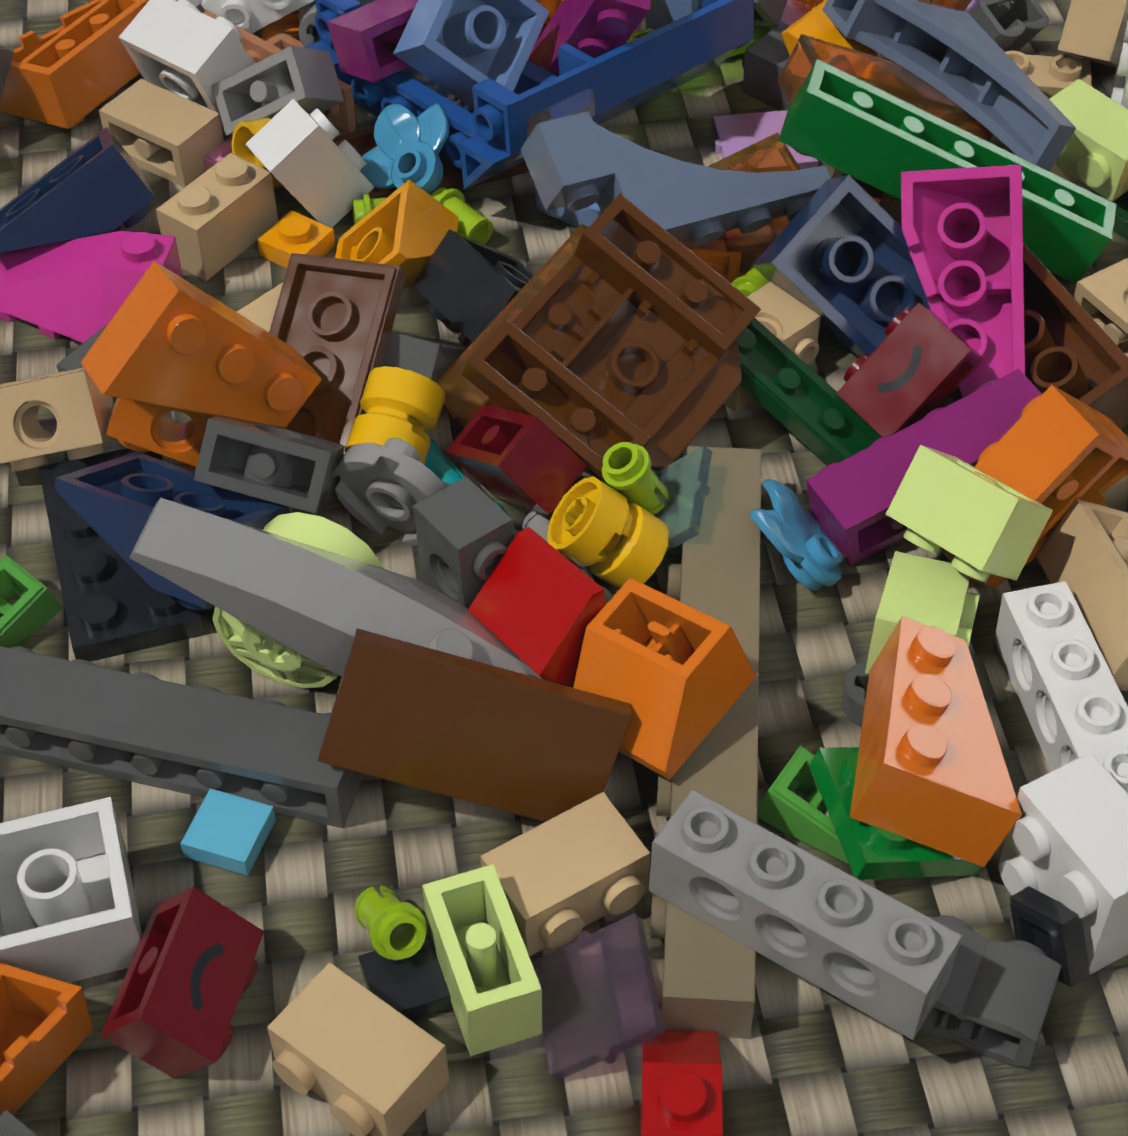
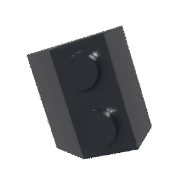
(469, 284)

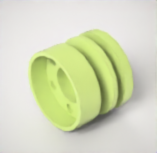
(267, 654)

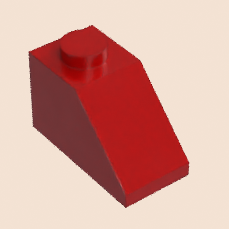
(681, 1084)

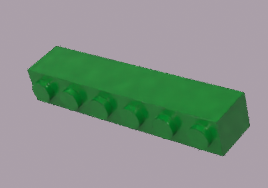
(880, 136)

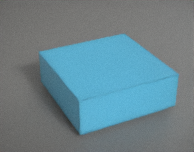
(228, 831)

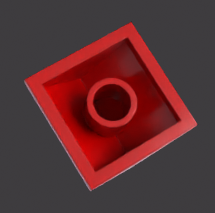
(539, 606)

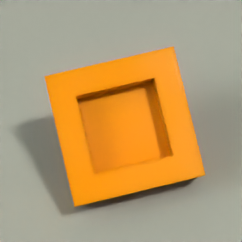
(295, 235)

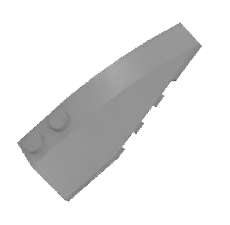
(307, 593)

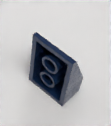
(78, 198)
(845, 264)
(123, 491)

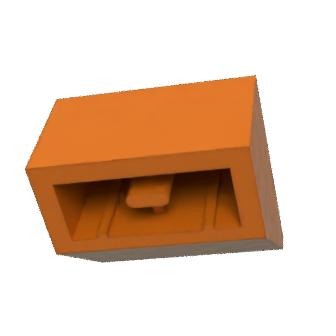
(670, 666)

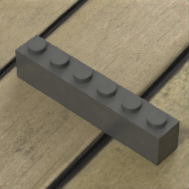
(170, 735)

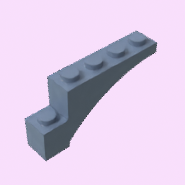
(964, 65)
(584, 164)

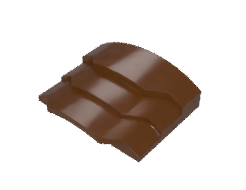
(621, 343)

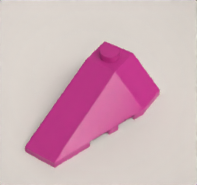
(969, 258)
(79, 282)

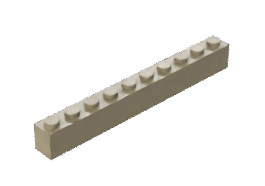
(704, 973)

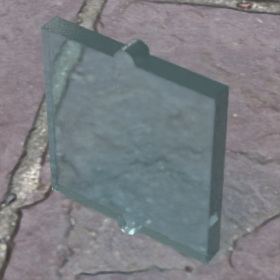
(687, 491)

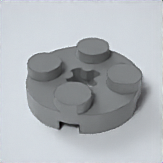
(384, 484)

